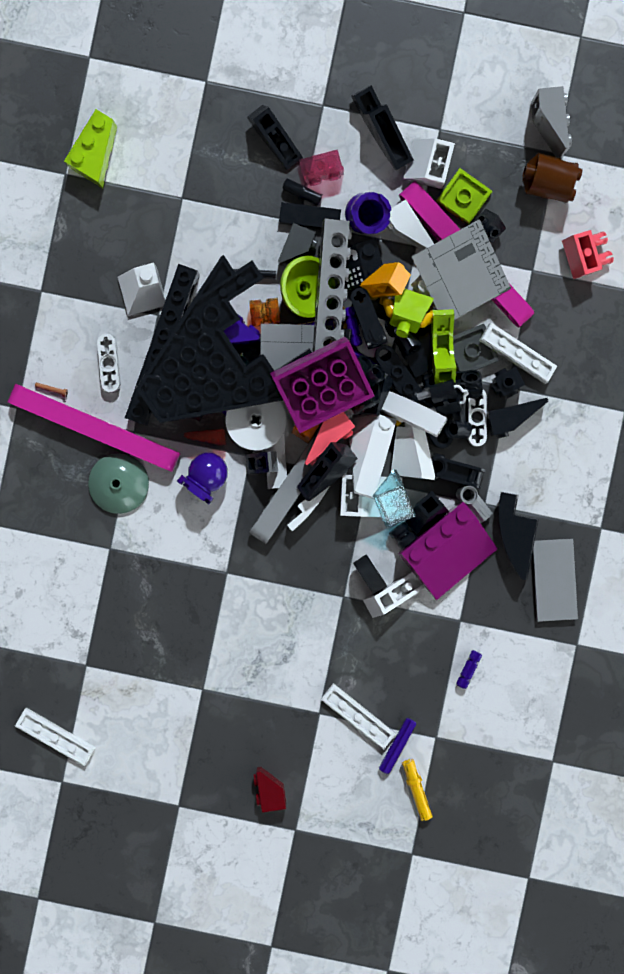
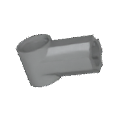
(475, 503)

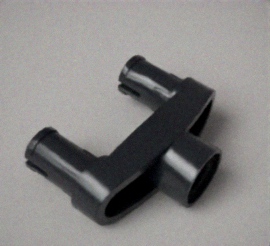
(374, 375)

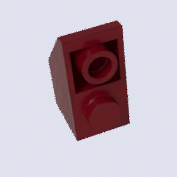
(271, 791)

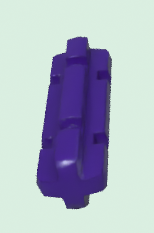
(352, 323)
(469, 669)

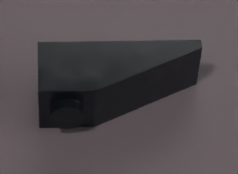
(274, 136)
(509, 418)
(327, 469)

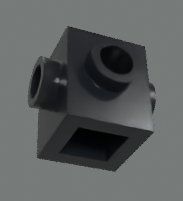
(492, 224)
(514, 382)

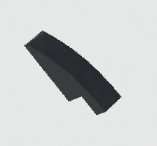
(382, 127)
(517, 533)

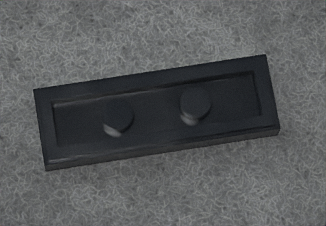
(306, 215)

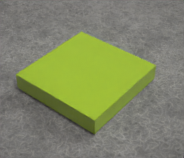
(464, 196)

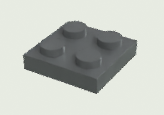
(470, 352)

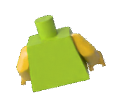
(408, 311)

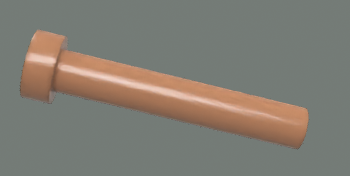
(64, 392)

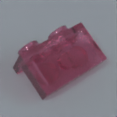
(321, 167)

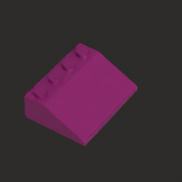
(322, 384)
(448, 550)

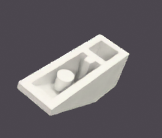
(408, 227)
(393, 595)

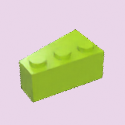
(93, 148)

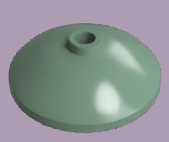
(132, 487)

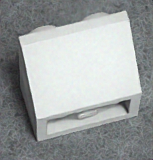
(430, 162)

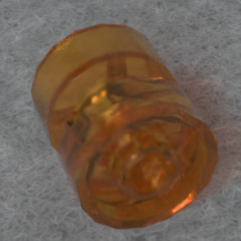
(264, 311)

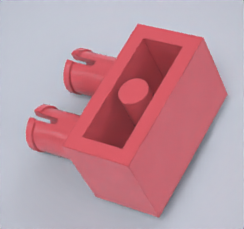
(583, 254)

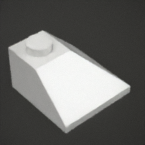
(142, 289)

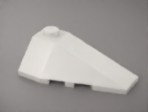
(370, 445)

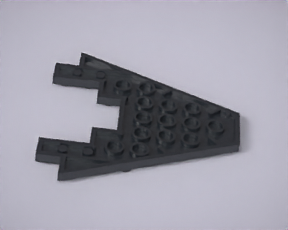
(199, 366)

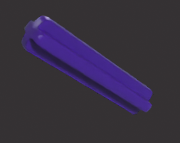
(397, 745)

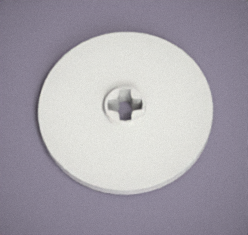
(256, 436)

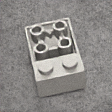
(551, 118)

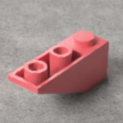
(330, 431)

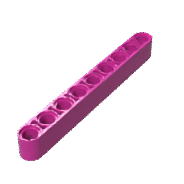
(441, 226)
(94, 427)

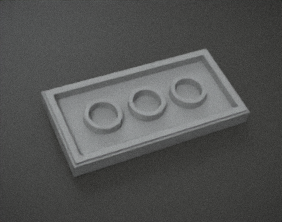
(554, 580)

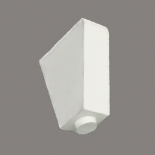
(412, 454)

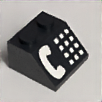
(362, 263)

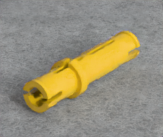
(414, 781)

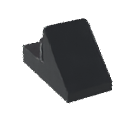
(261, 462)

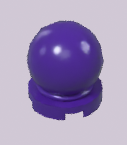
(368, 213)
(205, 475)

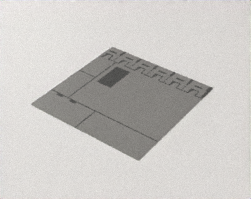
(462, 270)
(286, 341)

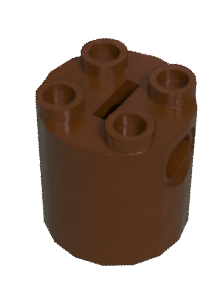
(551, 178)

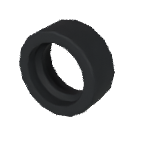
(370, 574)

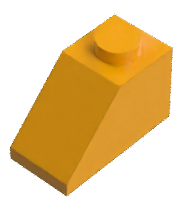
(387, 280)

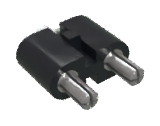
(445, 397)

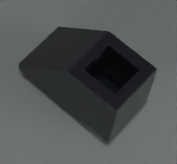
(427, 512)

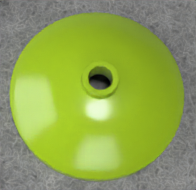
(302, 272)

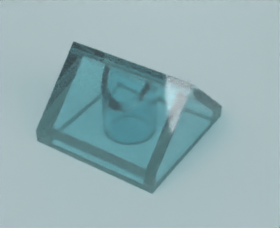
(393, 500)

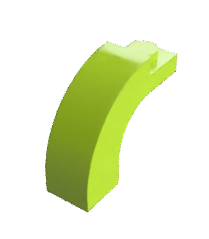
(442, 346)

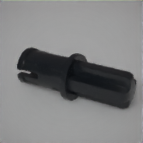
(302, 191)

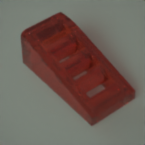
(210, 436)

